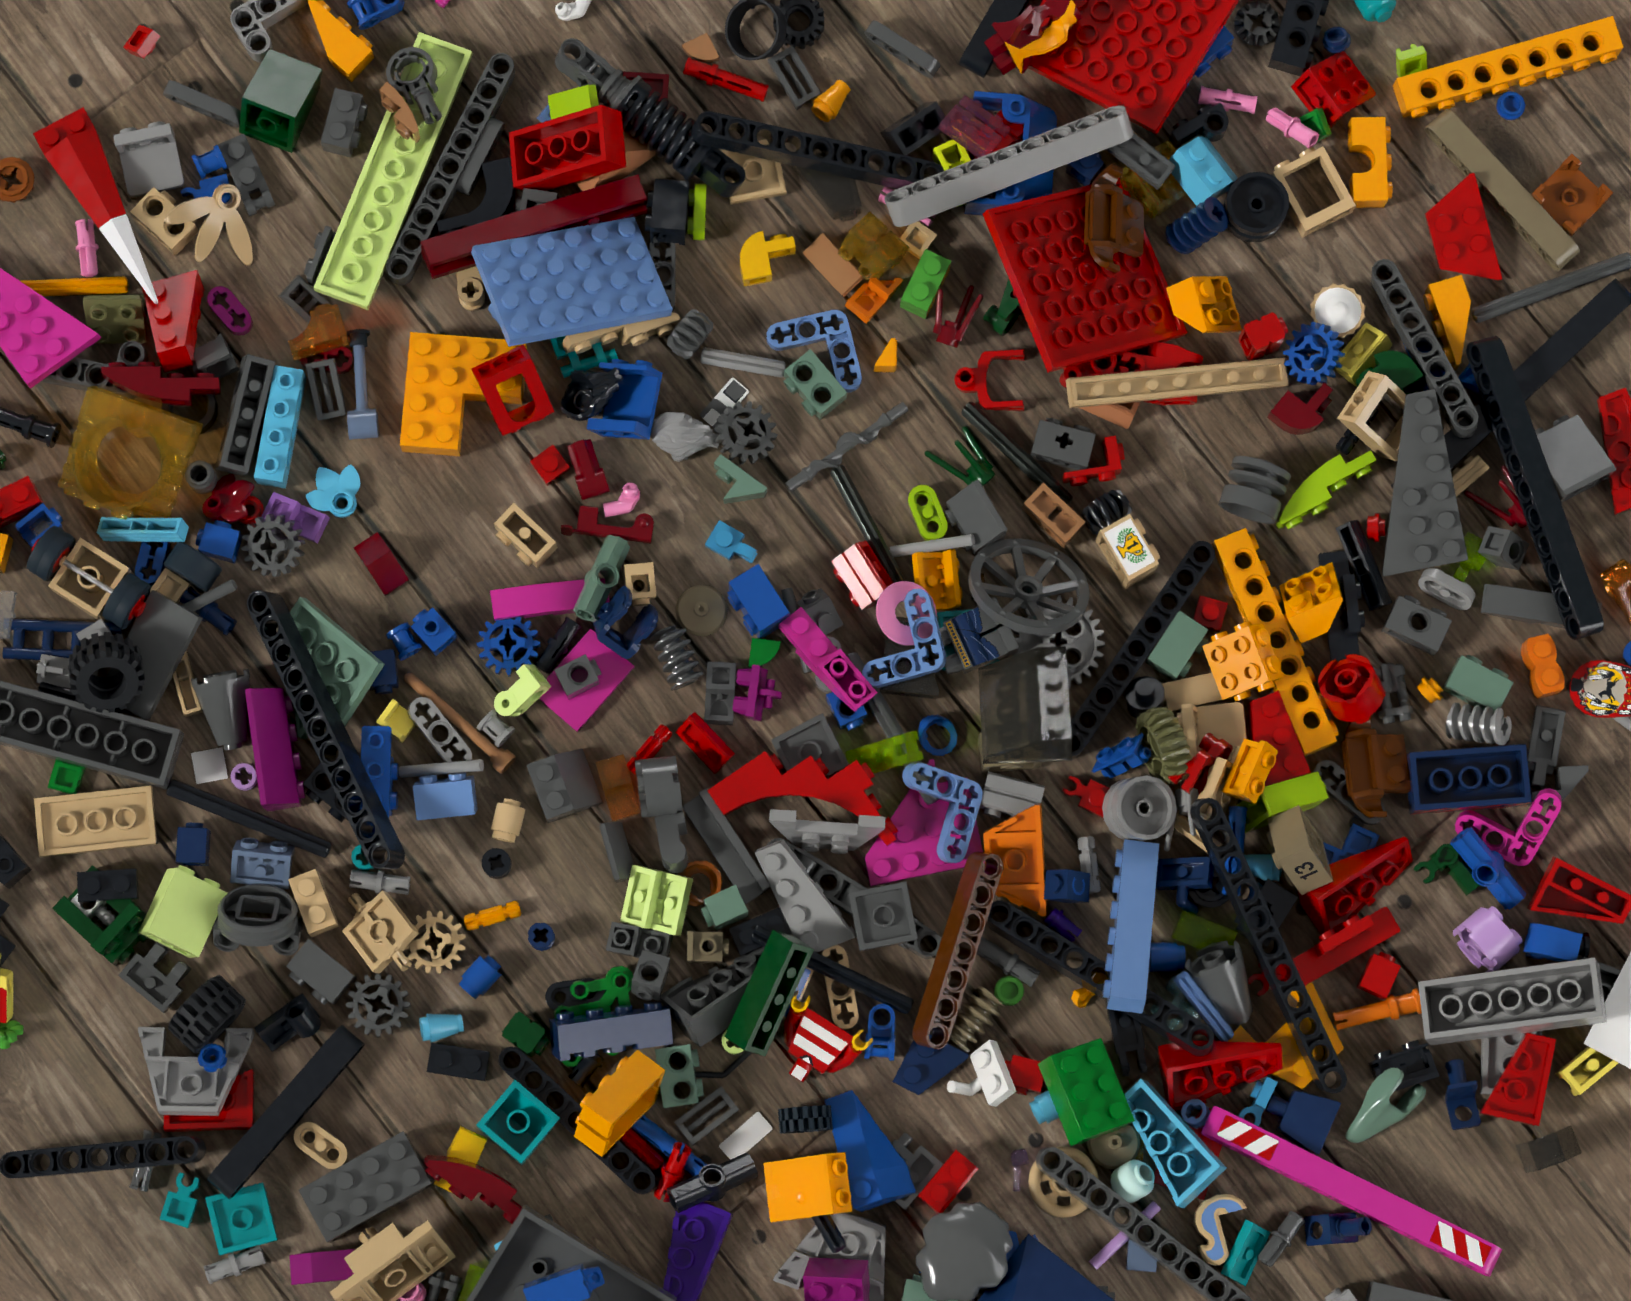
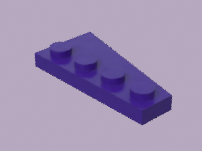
(694, 1248)

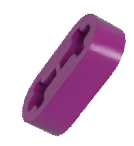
(234, 306)

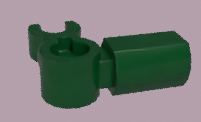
(1446, 857)

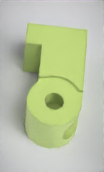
(522, 692)

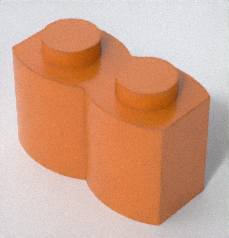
(1545, 674)

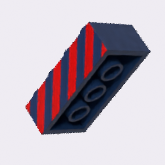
(1468, 779)

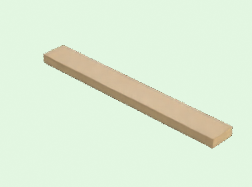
(1176, 382)

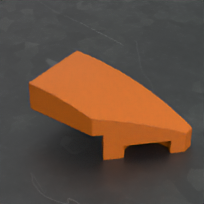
(872, 297)

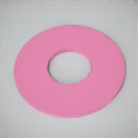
(886, 616)

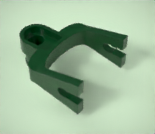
(1006, 315)

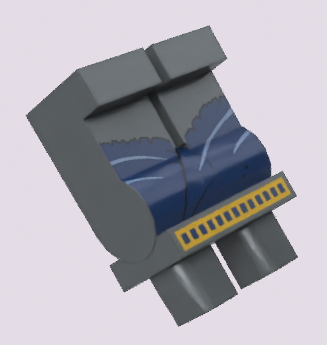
(970, 646)

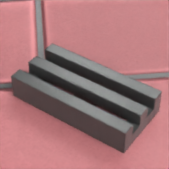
(806, 98)
(315, 392)
(686, 1131)

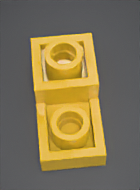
(465, 1146)

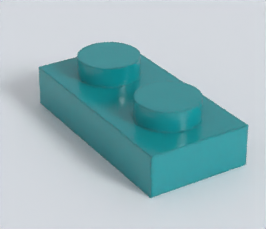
(1245, 1252)

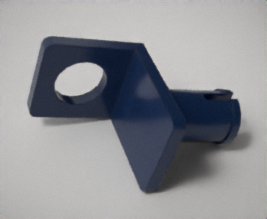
(1459, 1094)
(1337, 1228)

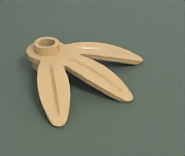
(211, 228)

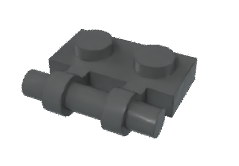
(920, 1164)

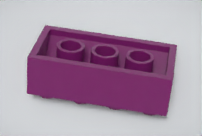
(274, 748)

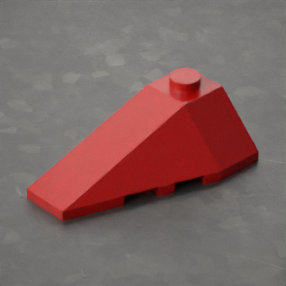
(1355, 884)
(1226, 1066)

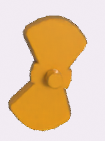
(1082, 996)

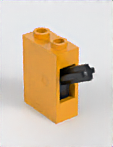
(810, 1189)

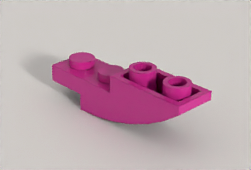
(826, 660)

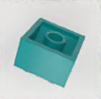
(518, 1122)

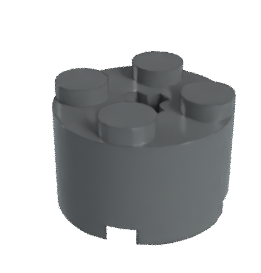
(658, 786)

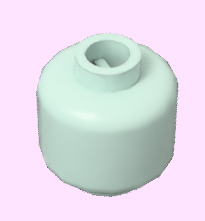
(1133, 1180)

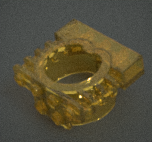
(107, 410)

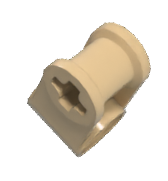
(468, 281)

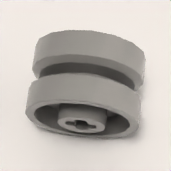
(1139, 808)

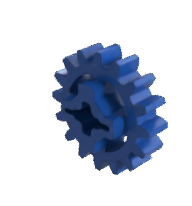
(1309, 341)
(522, 644)

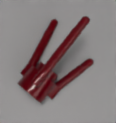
(952, 332)
(1517, 516)

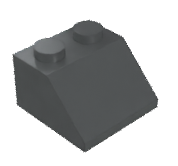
(976, 515)
(564, 784)

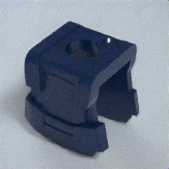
(628, 643)

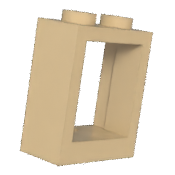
(1326, 216)
(1361, 407)

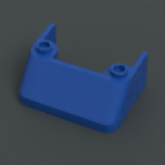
(1036, 120)

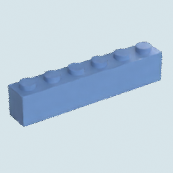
(1132, 926)

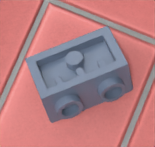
(261, 863)

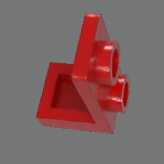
(1113, 454)

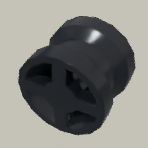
(500, 867)

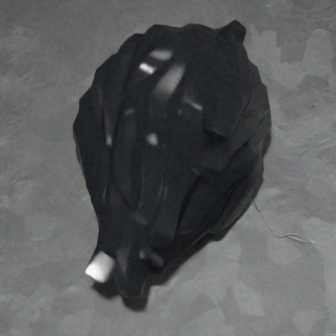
(589, 393)

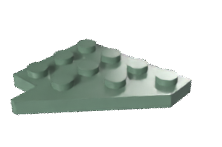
(340, 659)

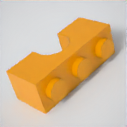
(1370, 137)

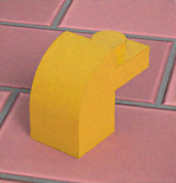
(756, 254)

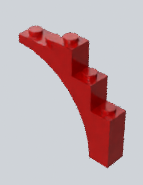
(763, 780)

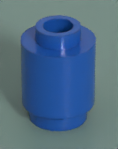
(1166, 957)
(480, 976)

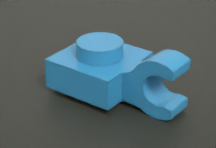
(728, 541)
(1261, 1093)

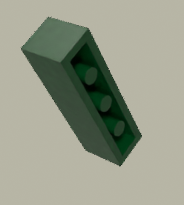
(769, 993)

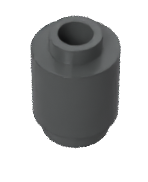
(198, 469)

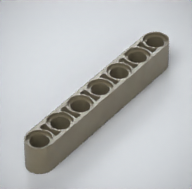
(1502, 190)

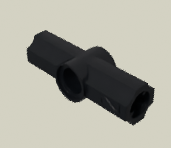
(697, 1190)

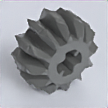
(690, 334)

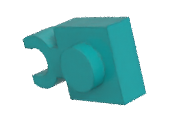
(180, 1206)

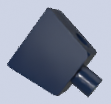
(1304, 1118)

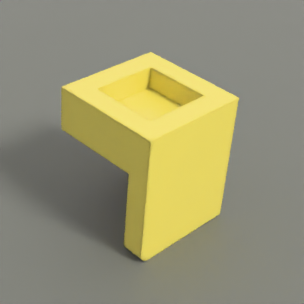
(398, 719)

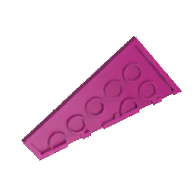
(37, 332)

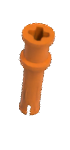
(1392, 1007)

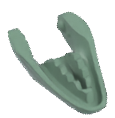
(1378, 1112)

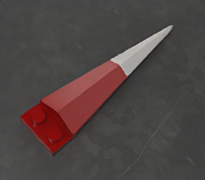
(80, 161)

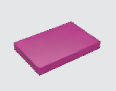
(583, 706)

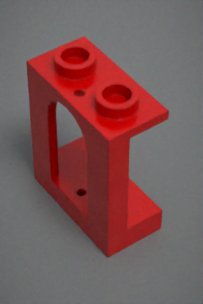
(501, 369)

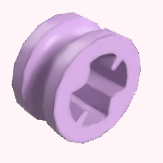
(238, 783)

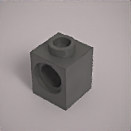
(1503, 548)
(574, 688)
(650, 964)

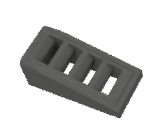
(308, 289)

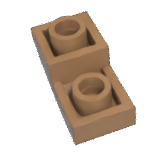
(403, 118)
(834, 268)

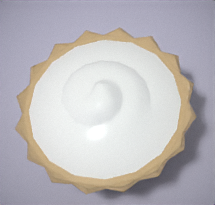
(1338, 308)

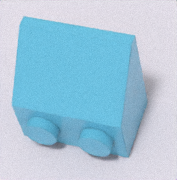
(1201, 170)

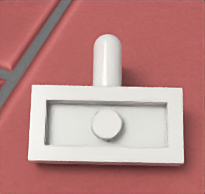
(991, 1075)

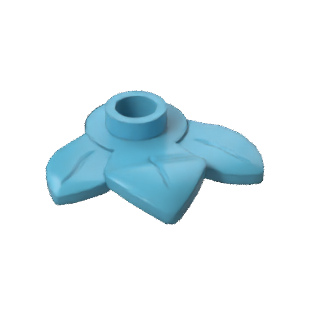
(334, 487)

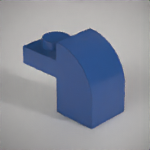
(1551, 943)

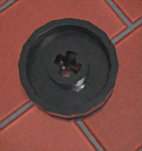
(1272, 203)

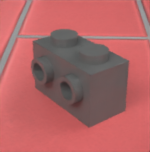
(343, 122)

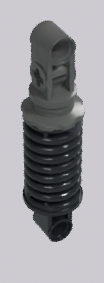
(650, 119)

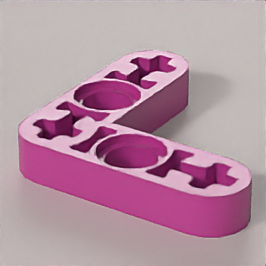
(1510, 838)

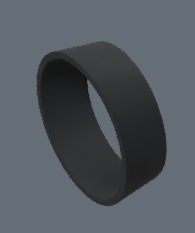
(733, 23)

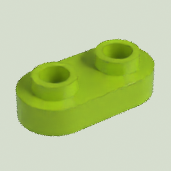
(696, 224)
(927, 514)

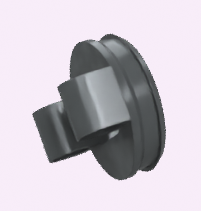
(280, 931)

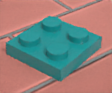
(242, 1220)

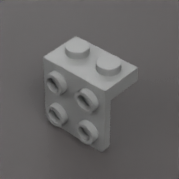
(149, 158)

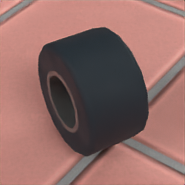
(193, 566)

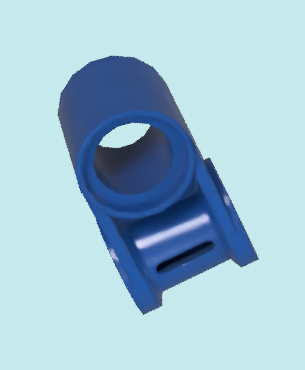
(375, 9)
(881, 1035)

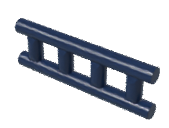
(48, 628)

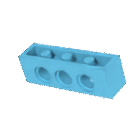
(280, 426)

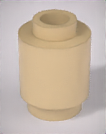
(507, 820)

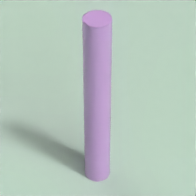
(1119, 1240)

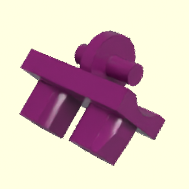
(760, 692)

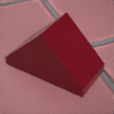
(381, 563)

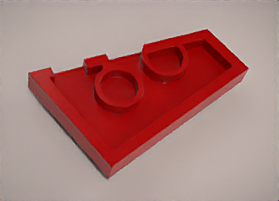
(1523, 1083)

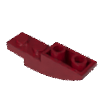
(148, 383)
(470, 1179)

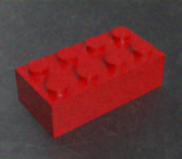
(567, 149)

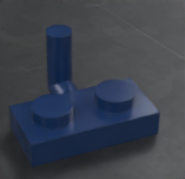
(1183, 875)

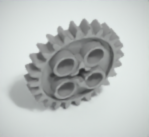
(1084, 643)

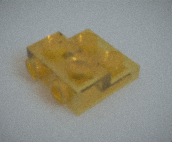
(1154, 200)

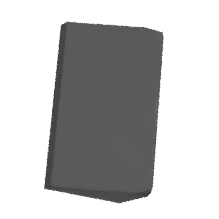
(617, 850)

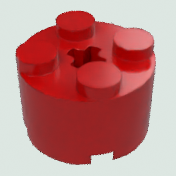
(1351, 688)

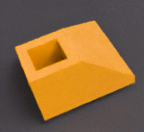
(1205, 304)
(1312, 601)

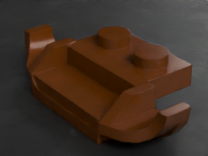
(1112, 220)
(1373, 767)

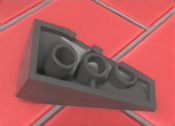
(709, 1003)

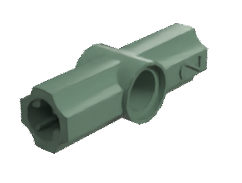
(608, 564)

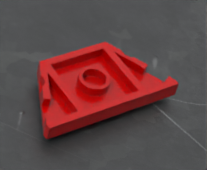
(1462, 232)

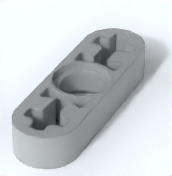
(431, 712)

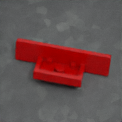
(1346, 944)

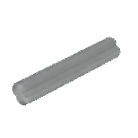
(743, 362)

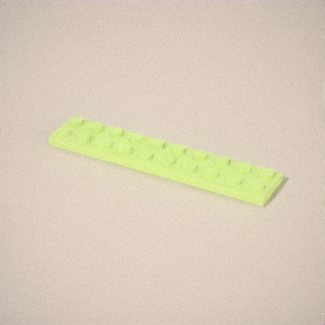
(389, 184)

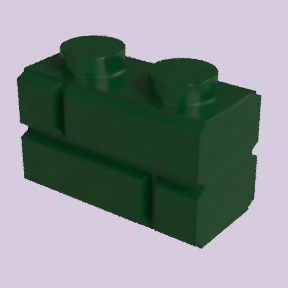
(526, 1035)

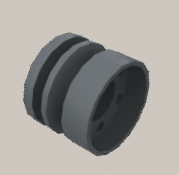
(1256, 483)

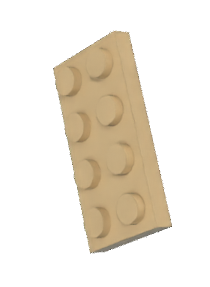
(95, 821)

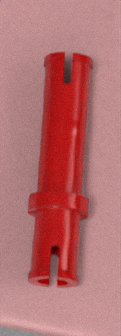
(723, 78)

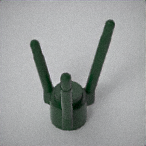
(979, 469)

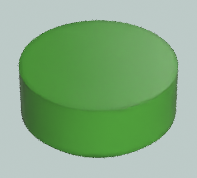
(1009, 990)

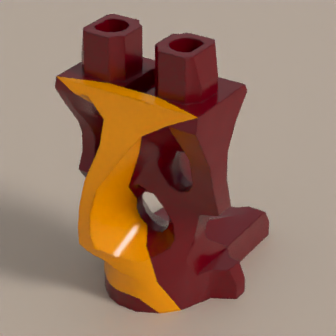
(1024, 38)

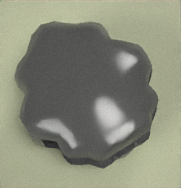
(963, 1252)

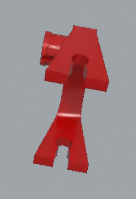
(978, 380)
(1211, 749)

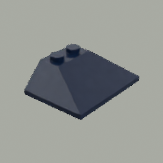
(1042, 1276)

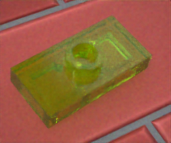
(1201, 931)

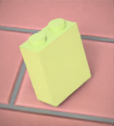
(183, 911)

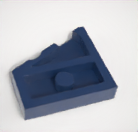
(926, 1066)

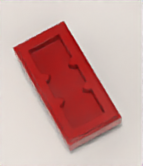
(705, 742)

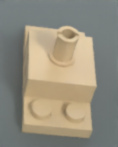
(391, 1263)

